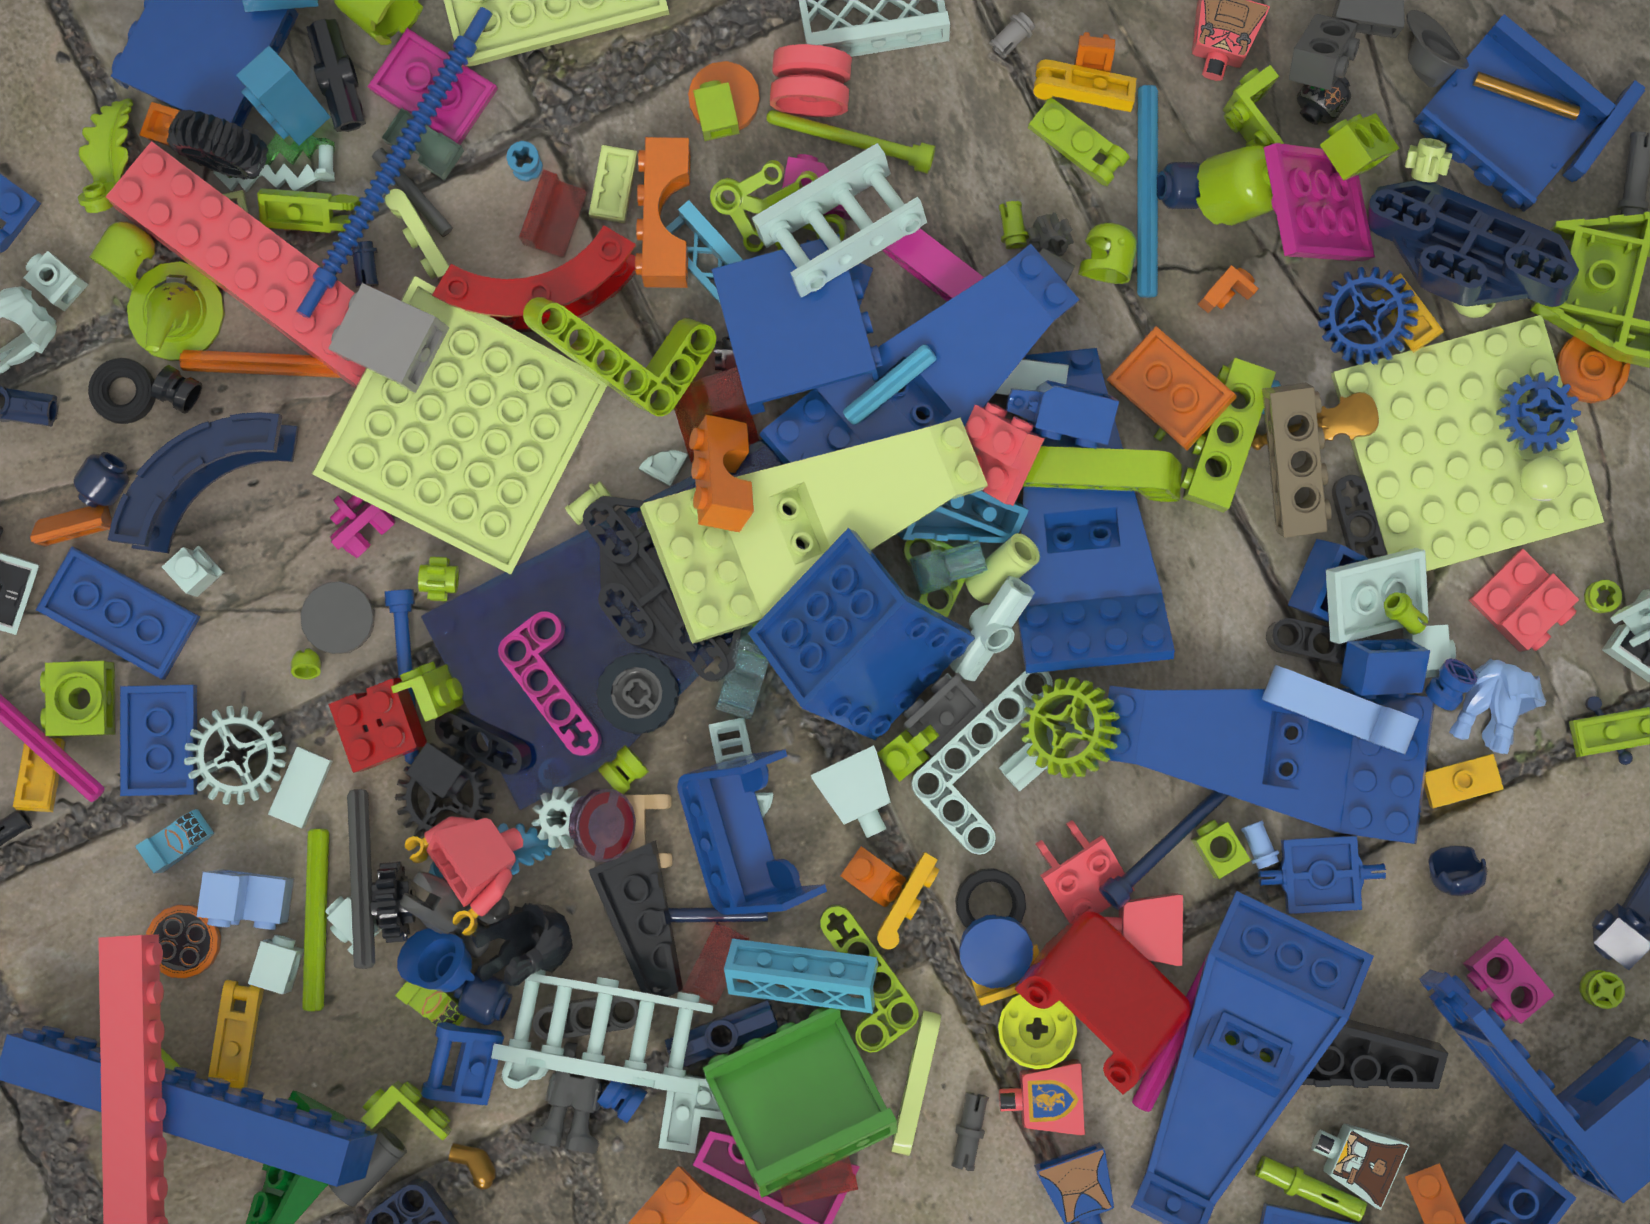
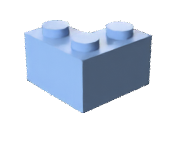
(238, 896)

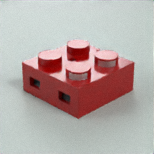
(377, 725)

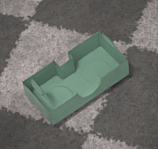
(435, 150)

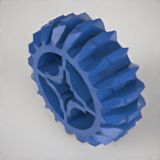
(1383, 308)

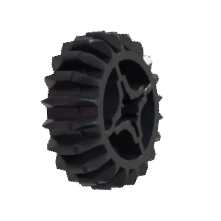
(217, 144)
(434, 809)

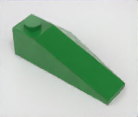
(284, 1193)

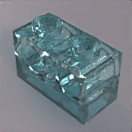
(744, 681)

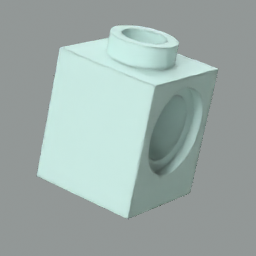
(276, 964)

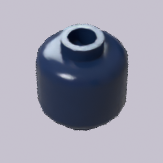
(1179, 185)
(101, 479)
(483, 1000)

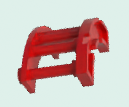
(577, 285)

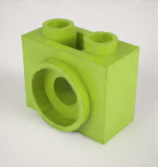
(63, 684)

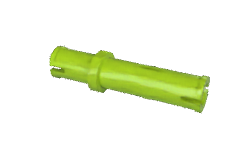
(1296, 1182)

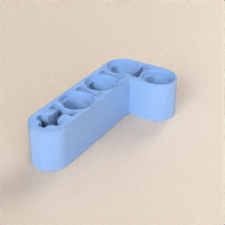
(1340, 709)

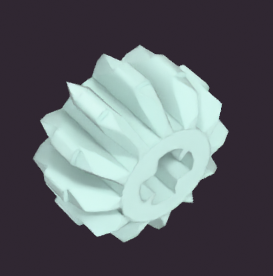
(550, 816)

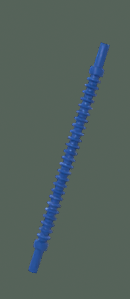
(325, 277)

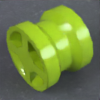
(1610, 989)

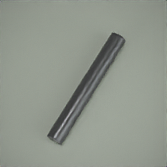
(417, 197)

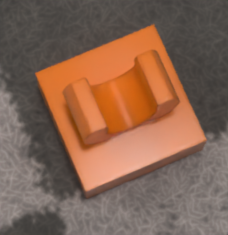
(1095, 52)

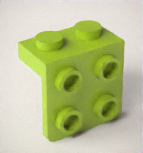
(1242, 112)
(409, 1096)

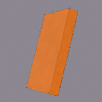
(1171, 388)

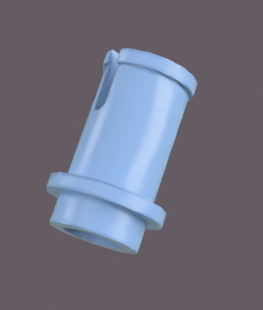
(1260, 845)

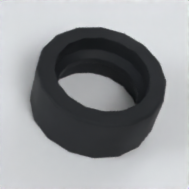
(989, 875)

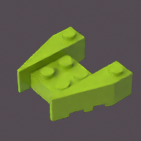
(1604, 296)

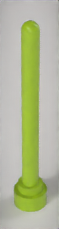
(918, 156)

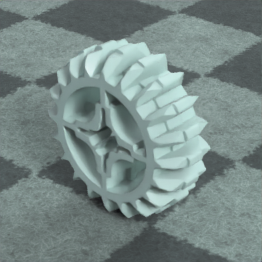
(221, 725)

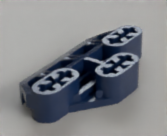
(1484, 264)

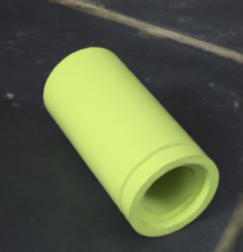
(1010, 559)

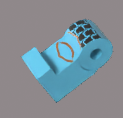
(175, 841)

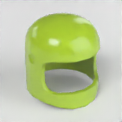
(123, 250)
(1118, 263)

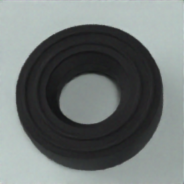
(103, 378)

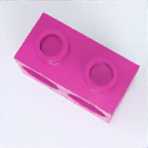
(1512, 974)

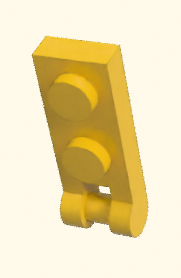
(1084, 85)
(907, 903)
(235, 1034)

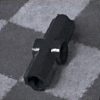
(336, 75)

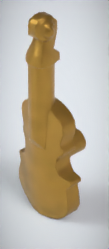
(1352, 416)

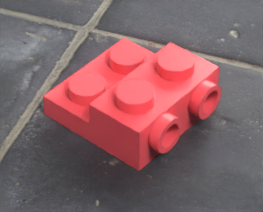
(1002, 449)
(1525, 602)

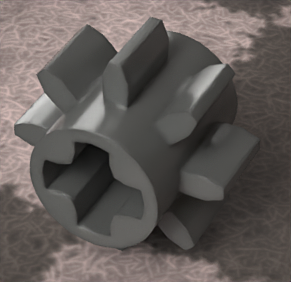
(1051, 234)

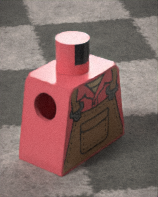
(1225, 33)

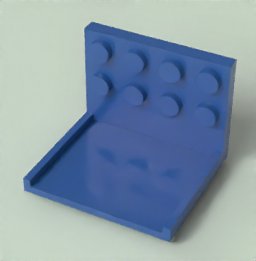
(855, 640)

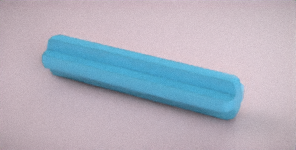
(889, 384)

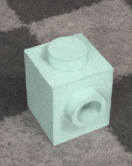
(1437, 641)

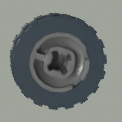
(637, 693)

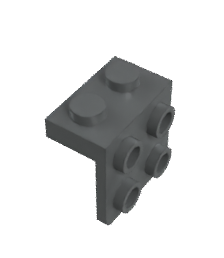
(946, 711)

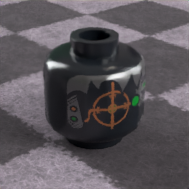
(1322, 104)

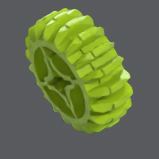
(1075, 714)

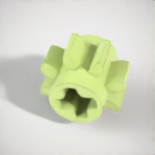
(1428, 160)

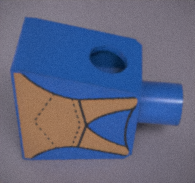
(1078, 1184)

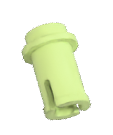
(577, 508)

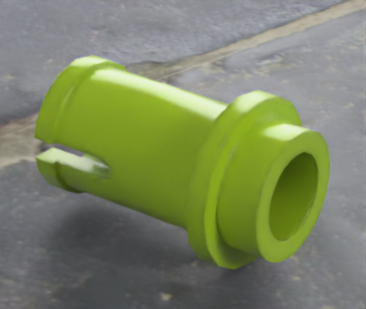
(1013, 225)
(1400, 608)

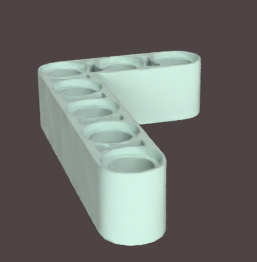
(973, 752)

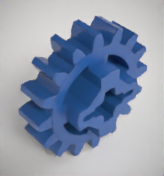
(1535, 427)

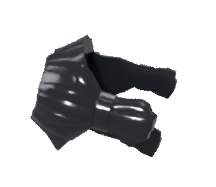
(528, 930)

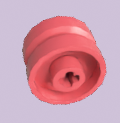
(810, 80)

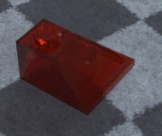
(715, 396)

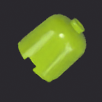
(381, 17)
(1235, 186)

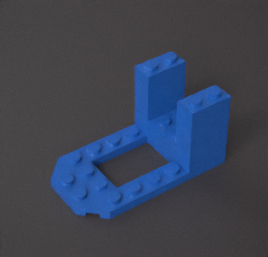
(1594, 1124)

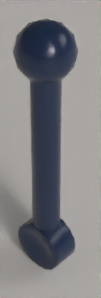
(1594, 704)

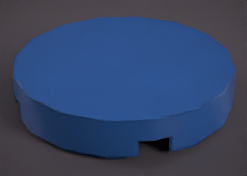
(995, 951)

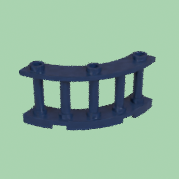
(187, 466)

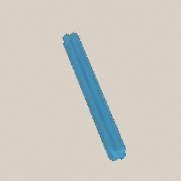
(1147, 192)

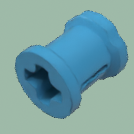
(522, 150)

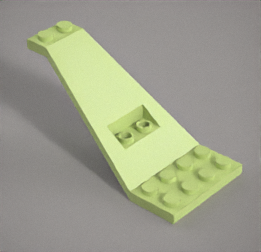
(872, 488)

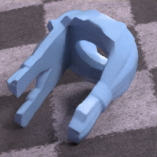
(1507, 694)

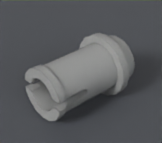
(1012, 34)

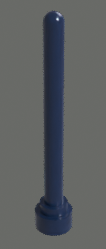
(1118, 890)

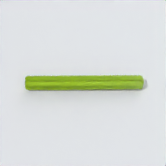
(315, 920)

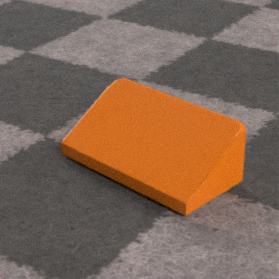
(71, 525)

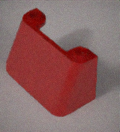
(1109, 991)

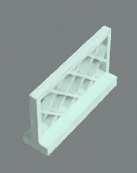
(880, 35)

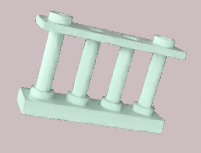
(823, 195)

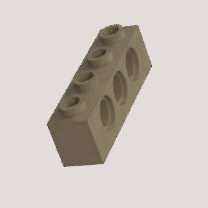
(1279, 407)

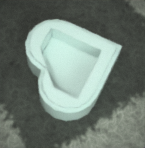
(518, 1075)

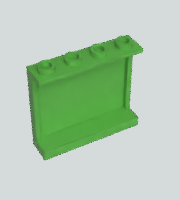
(798, 1100)

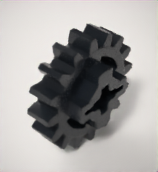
(386, 900)

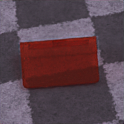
(552, 215)
(708, 974)
(824, 1183)

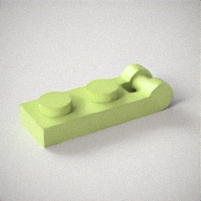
(417, 233)

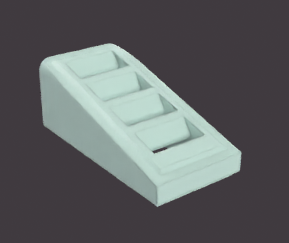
(729, 726)

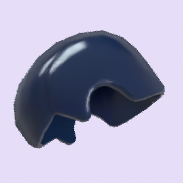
(1457, 870)

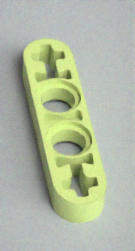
(916, 1082)

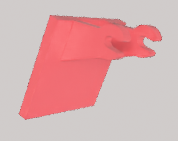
(1078, 879)

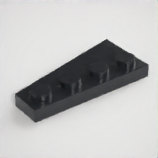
(640, 916)

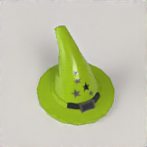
(175, 310)

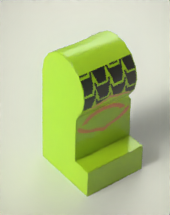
(431, 1004)

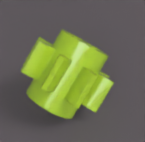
(438, 578)

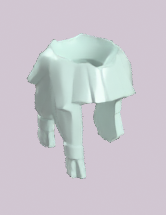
(38, 326)

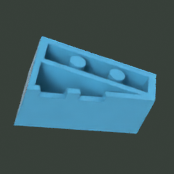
(281, 97)
(971, 519)

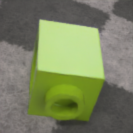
(716, 110)
(1234, 856)

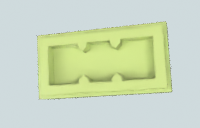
(613, 184)

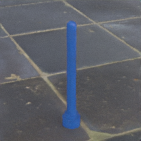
(400, 604)

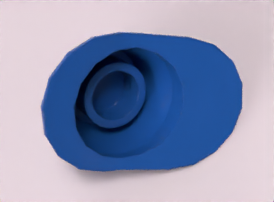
(435, 961)

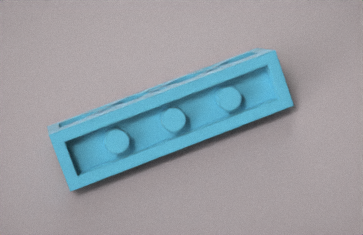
(711, 239)
(801, 971)

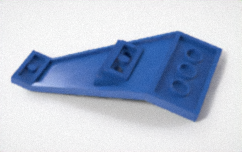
(976, 346)
(1095, 570)
(1241, 742)
(1275, 992)

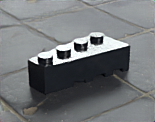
(1379, 1057)

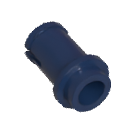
(365, 264)

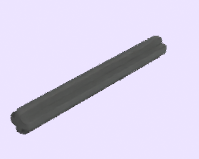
(361, 879)

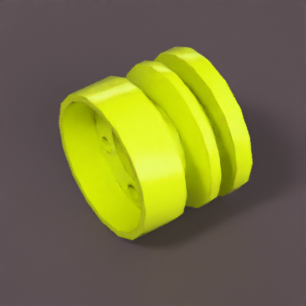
(1032, 1052)

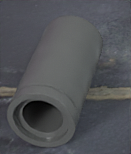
(385, 1155)

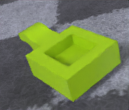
(907, 753)

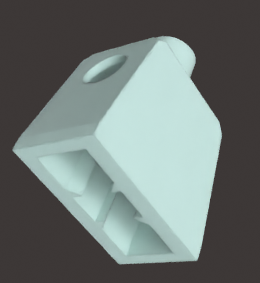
(856, 790)

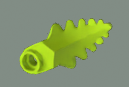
(104, 154)

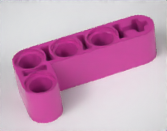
(932, 264)
(555, 689)

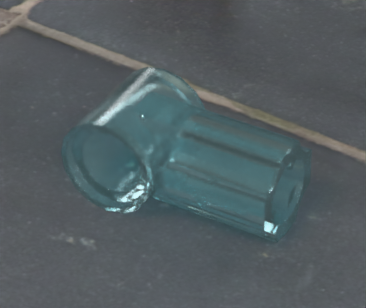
(940, 568)

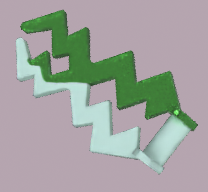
(291, 153)

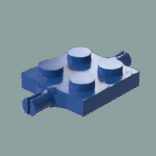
(1321, 874)

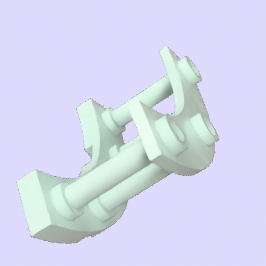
(592, 1062)

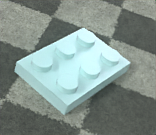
(1360, 589)

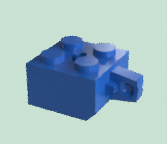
(1067, 411)

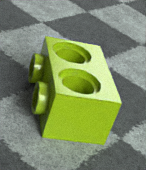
(1358, 145)

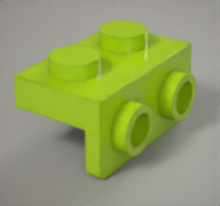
(433, 689)

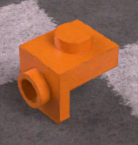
(873, 877)

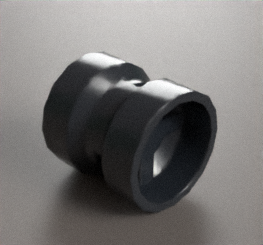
(176, 389)

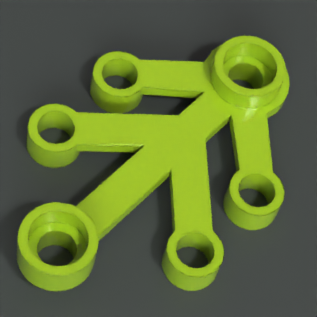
(743, 201)

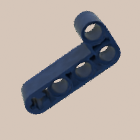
(404, 1213)

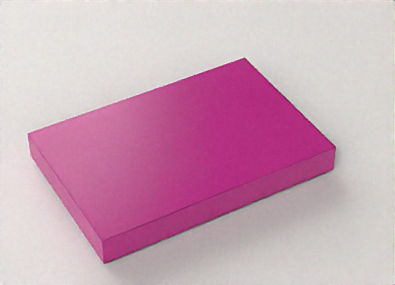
(410, 71)

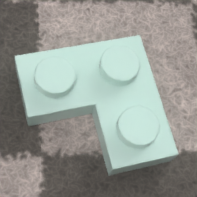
(683, 1117)

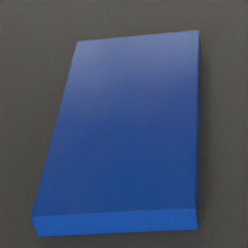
(118, 613)

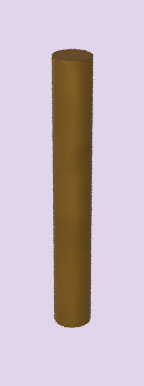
(1526, 95)

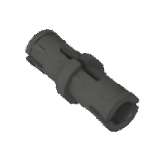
(970, 1131)

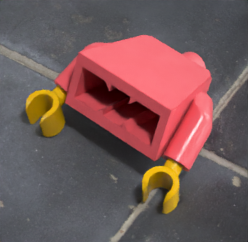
(472, 860)

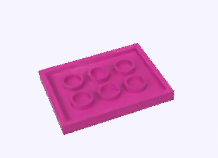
(1315, 207)

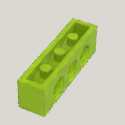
(1219, 491)

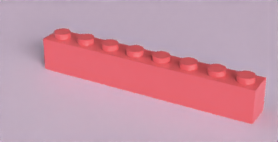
(132, 1080)

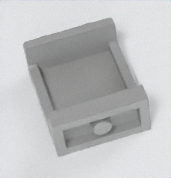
(388, 337)

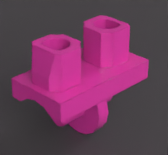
(348, 533)

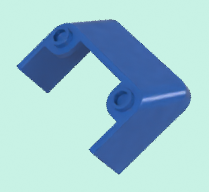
(734, 841)

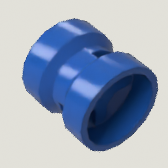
(1451, 683)
(622, 1099)

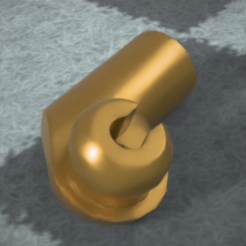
(477, 1162)

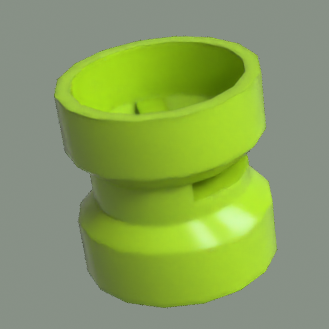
(629, 763)

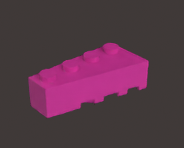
(722, 1159)

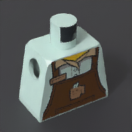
(1362, 1160)

